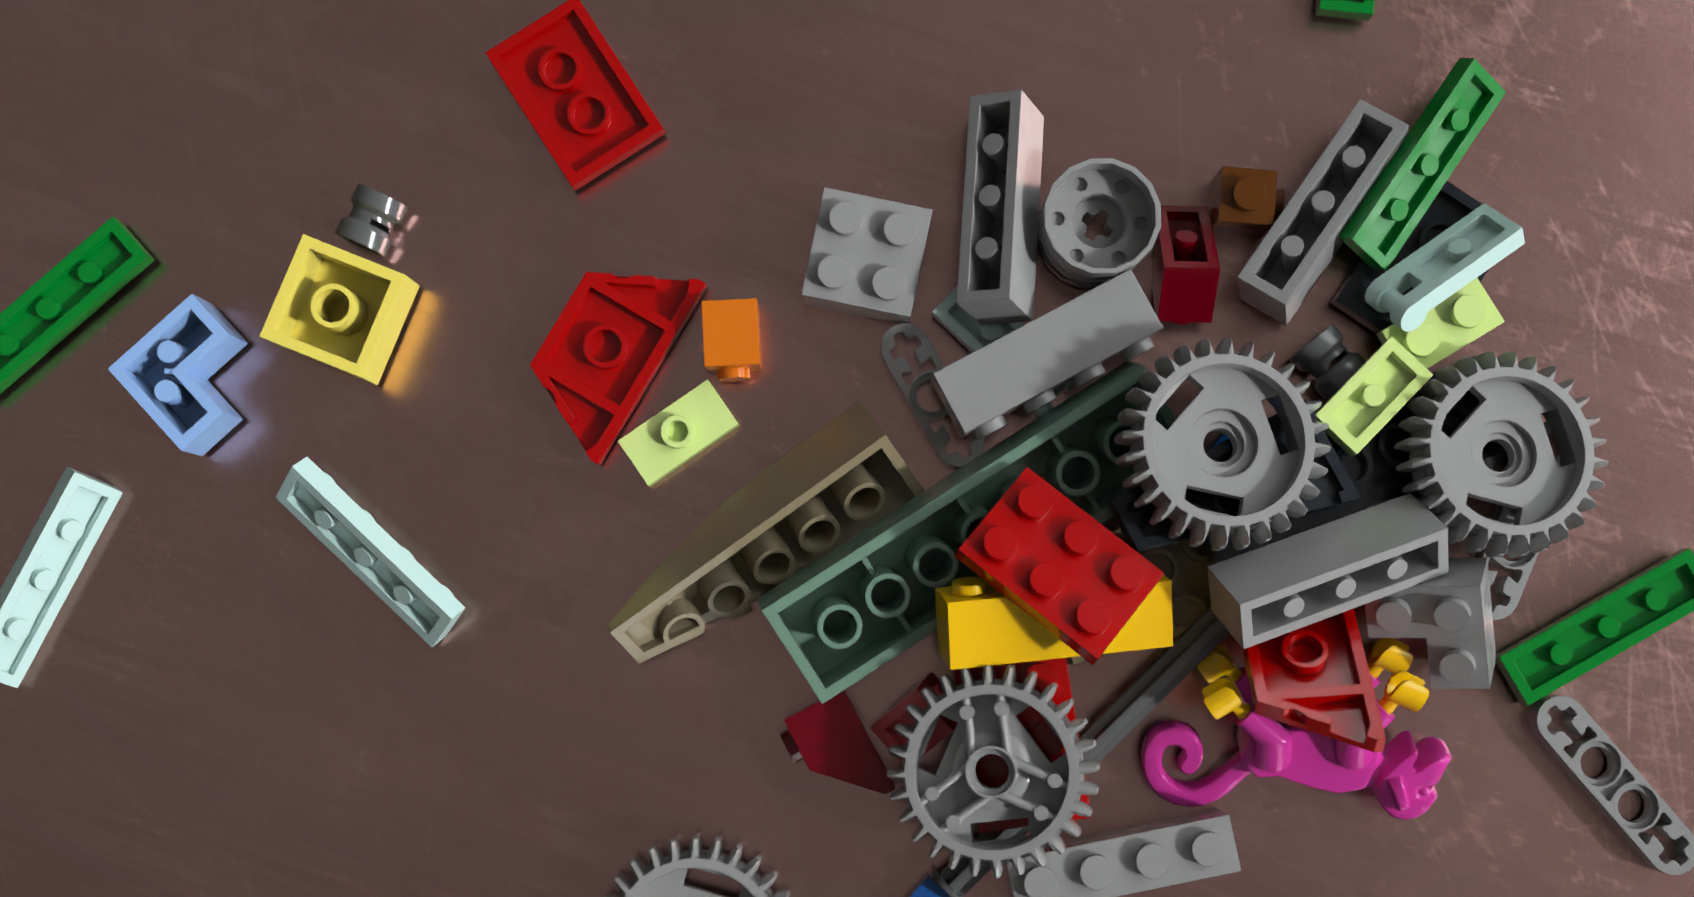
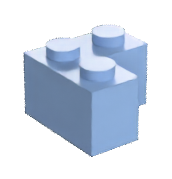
(171, 374)

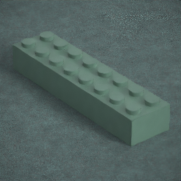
(880, 585)

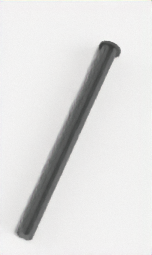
(1115, 722)

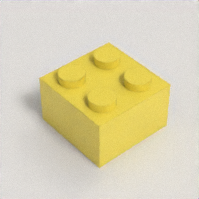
(340, 309)

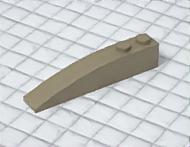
(768, 532)

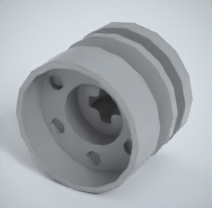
(1101, 192)

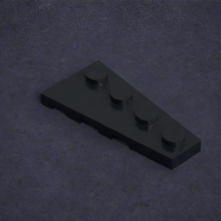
(1134, 523)

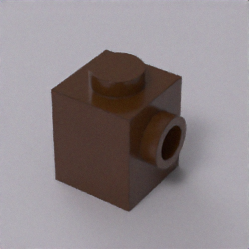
(1245, 201)

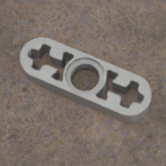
(900, 367)

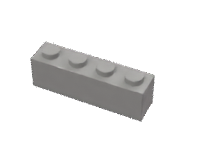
(1000, 208)
(1310, 225)
(1046, 355)
(1328, 570)
(1133, 859)

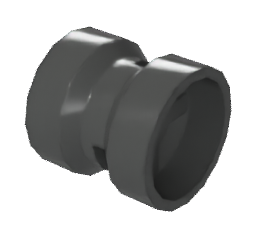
(372, 208)
(1320, 352)

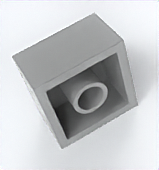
(866, 256)

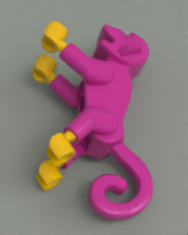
(1398, 776)

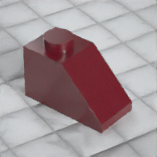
(1185, 266)
(836, 744)

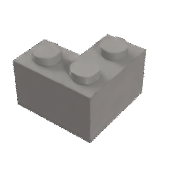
(1453, 618)

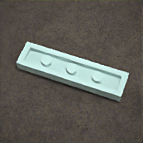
(369, 551)
(50, 567)

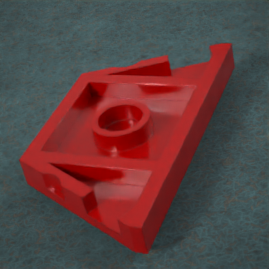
(610, 350)
(1318, 682)

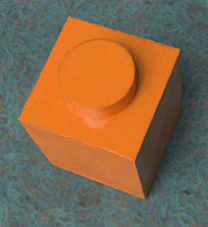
(731, 338)

